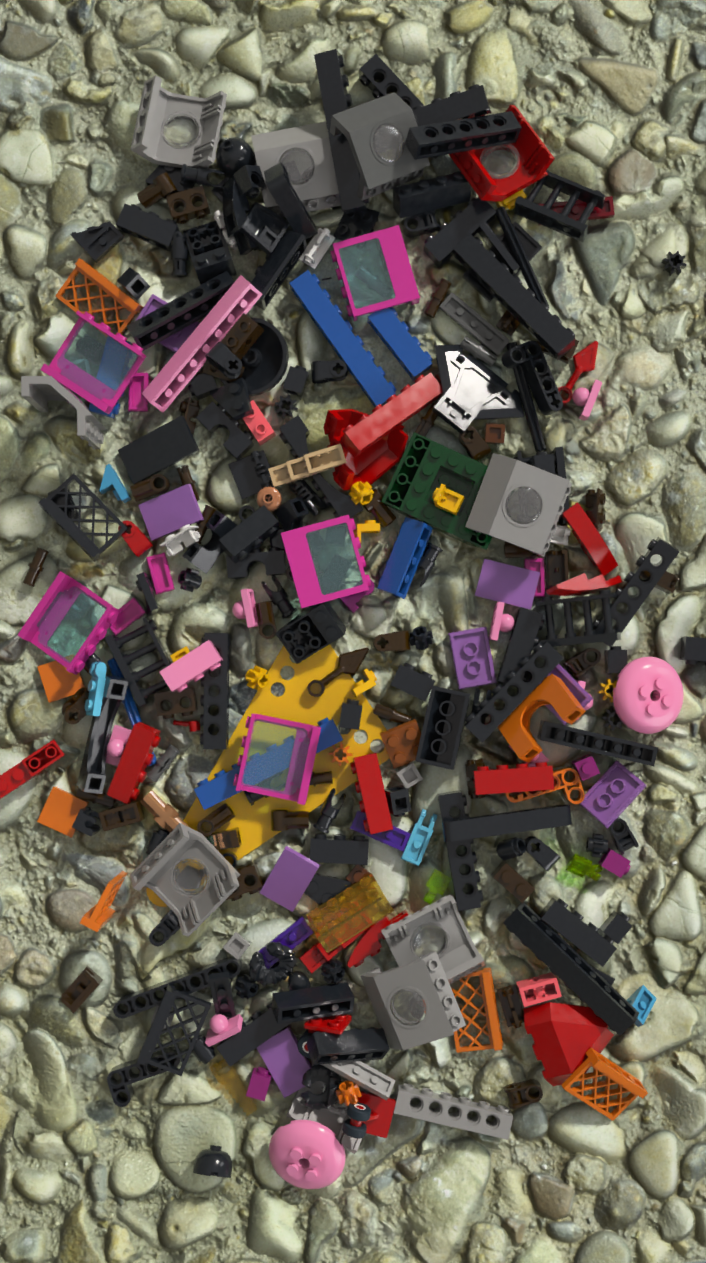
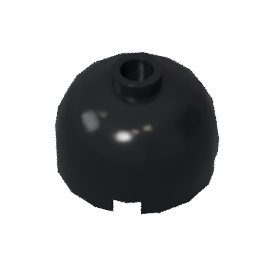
(233, 155)
(213, 1162)

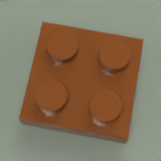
(402, 743)

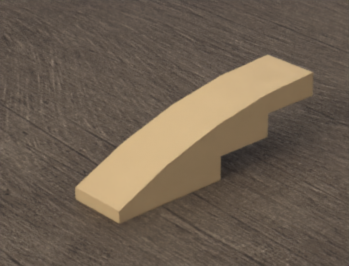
(307, 465)

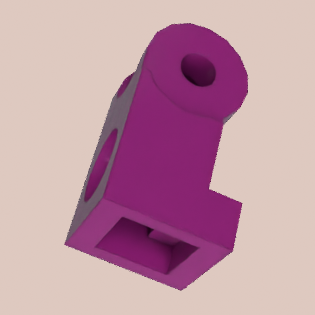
(351, 600)

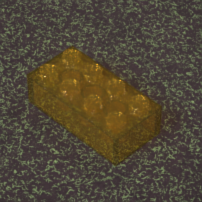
(349, 913)

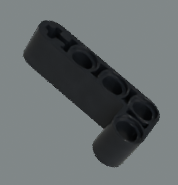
(288, 200)
(547, 399)
(129, 1077)

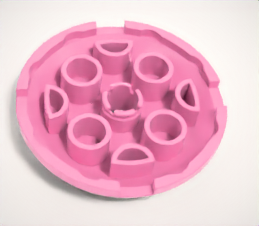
(633, 693)
(308, 1141)

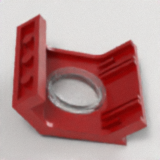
(506, 168)

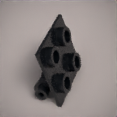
(356, 224)
(251, 473)

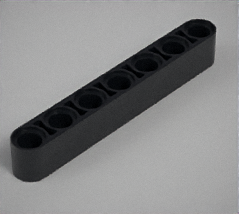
(506, 823)
(185, 980)

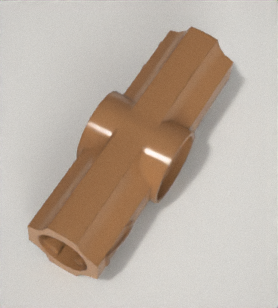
(163, 813)

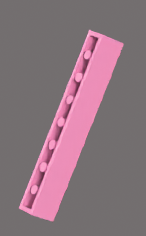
(192, 353)

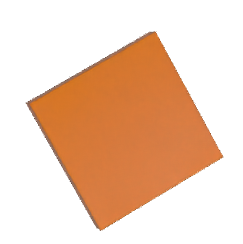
(58, 681)
(61, 811)

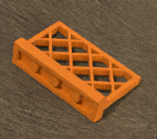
(104, 285)
(101, 912)
(491, 1013)
(614, 1075)

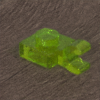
(581, 866)
(437, 883)

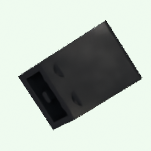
(209, 251)
(311, 631)

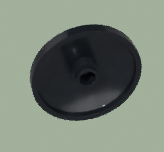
(265, 360)

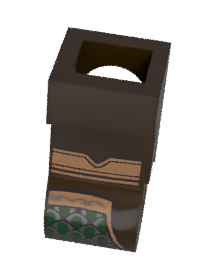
(225, 839)

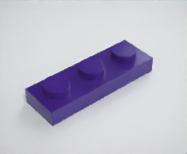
(395, 838)
(289, 937)

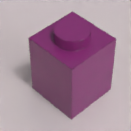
(585, 767)
(615, 863)
(259, 1083)

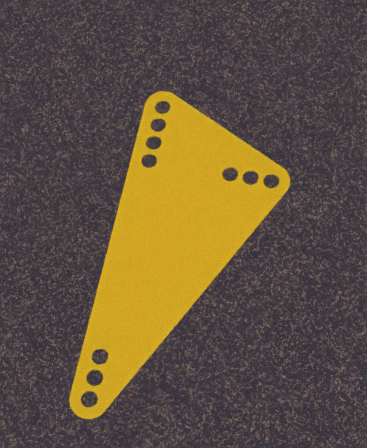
(301, 707)

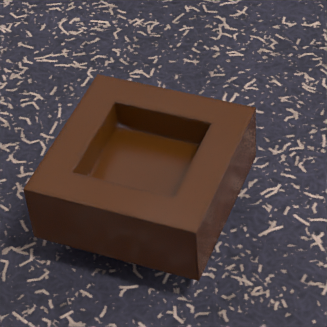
(494, 433)
(357, 873)

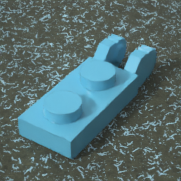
(96, 689)
(418, 839)

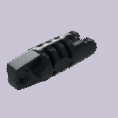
(302, 489)

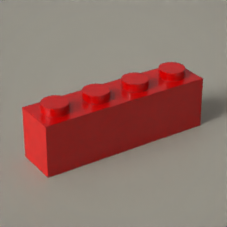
(134, 763)
(513, 779)
(372, 793)

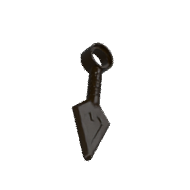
(348, 664)

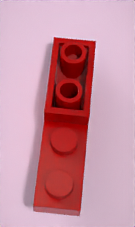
(29, 767)
(369, 941)

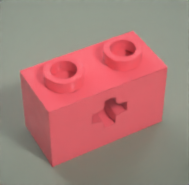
(258, 425)
(538, 989)

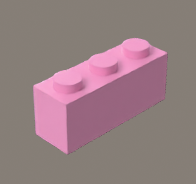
(191, 666)

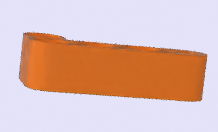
(560, 783)

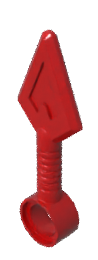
(584, 362)

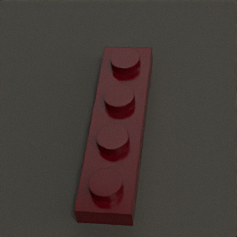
(578, 208)

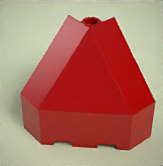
(373, 461)
(564, 1036)

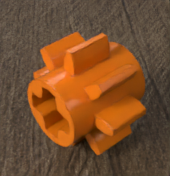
(344, 758)
(348, 1093)

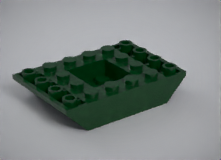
(424, 469)

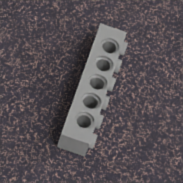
(498, 1128)

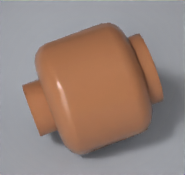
(272, 493)

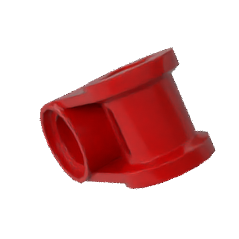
(136, 539)

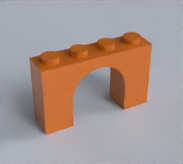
(517, 725)

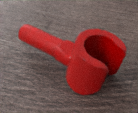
(193, 725)

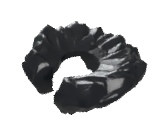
(279, 970)
(328, 1097)

